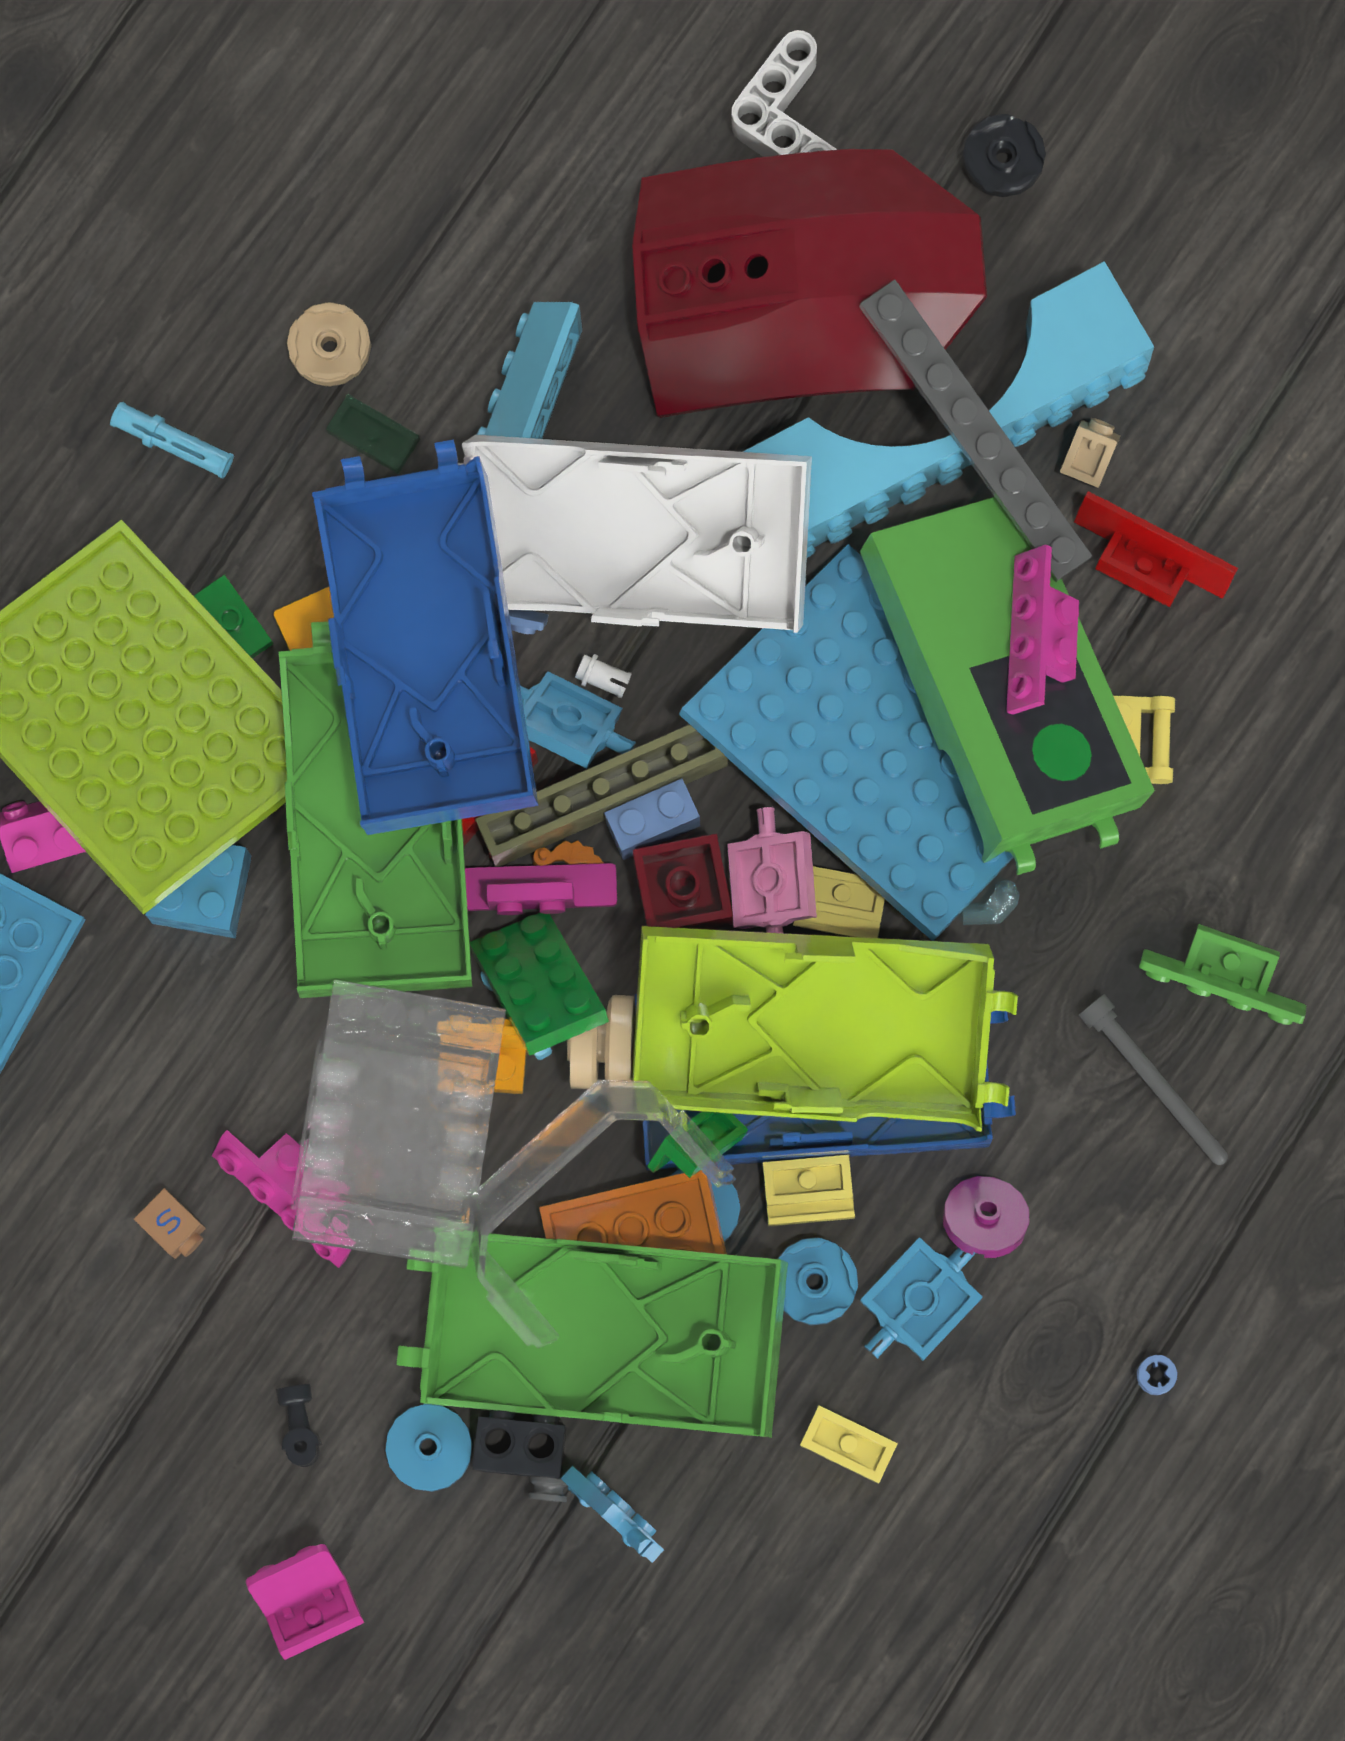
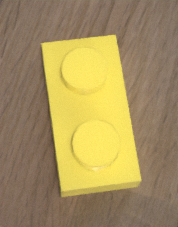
(848, 1444)

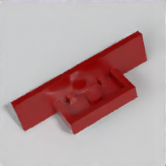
(1150, 556)

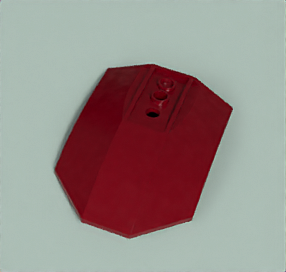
(831, 238)

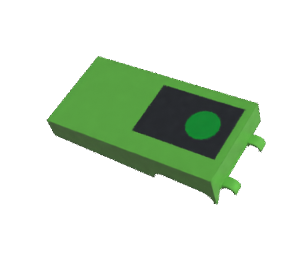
(951, 613)

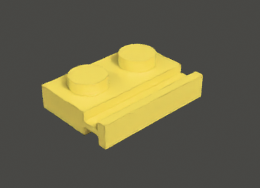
(844, 905)
(808, 1190)

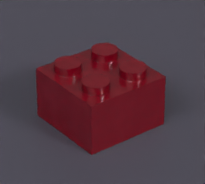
(684, 884)

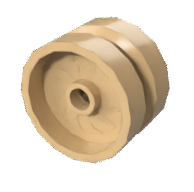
(605, 1044)

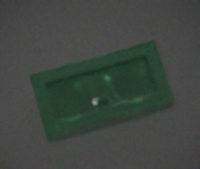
(373, 434)

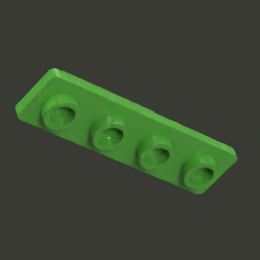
(1228, 969)

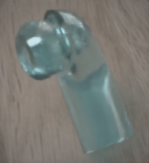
(996, 908)

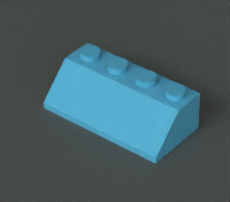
(535, 371)

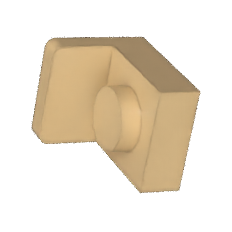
(1090, 451)

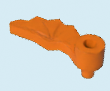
(568, 852)

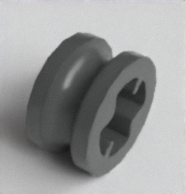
(547, 1489)

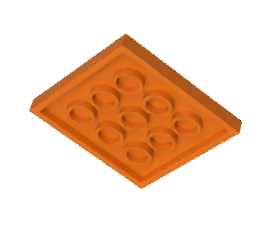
(654, 1214)

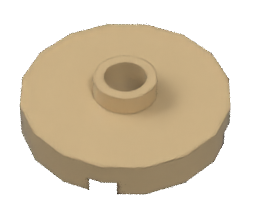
(324, 324)

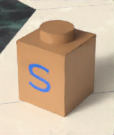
(171, 1225)

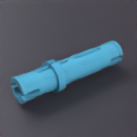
(158, 433)

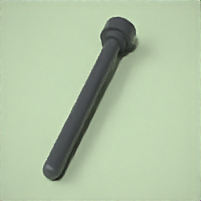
(1102, 1017)

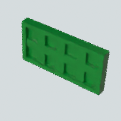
(538, 982)

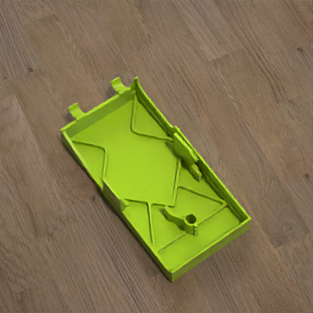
(817, 1025)

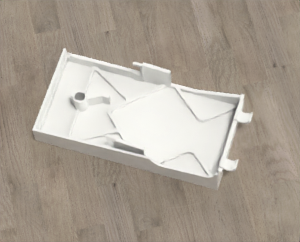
(649, 531)

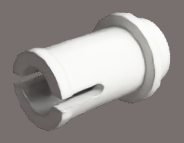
(599, 675)

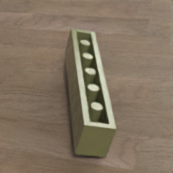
(587, 795)

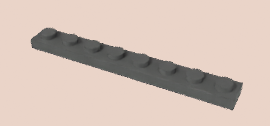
(974, 428)

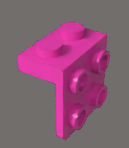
(305, 1600)

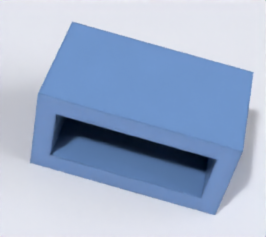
(652, 818)

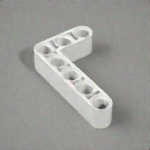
(771, 106)

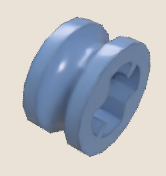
(1170, 1373)

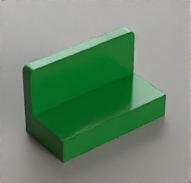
(720, 1128)

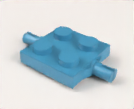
(571, 720)
(920, 1299)
(635, 1531)

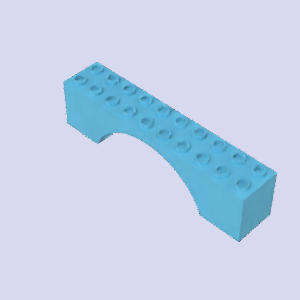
(1077, 350)

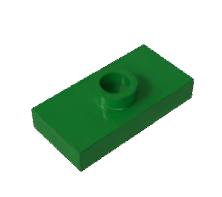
(234, 616)

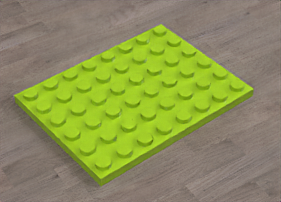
(137, 717)

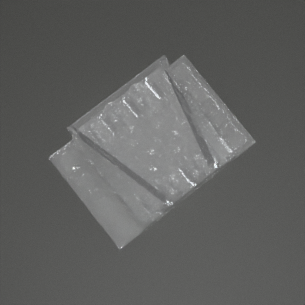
(397, 1124)

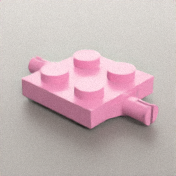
(771, 877)

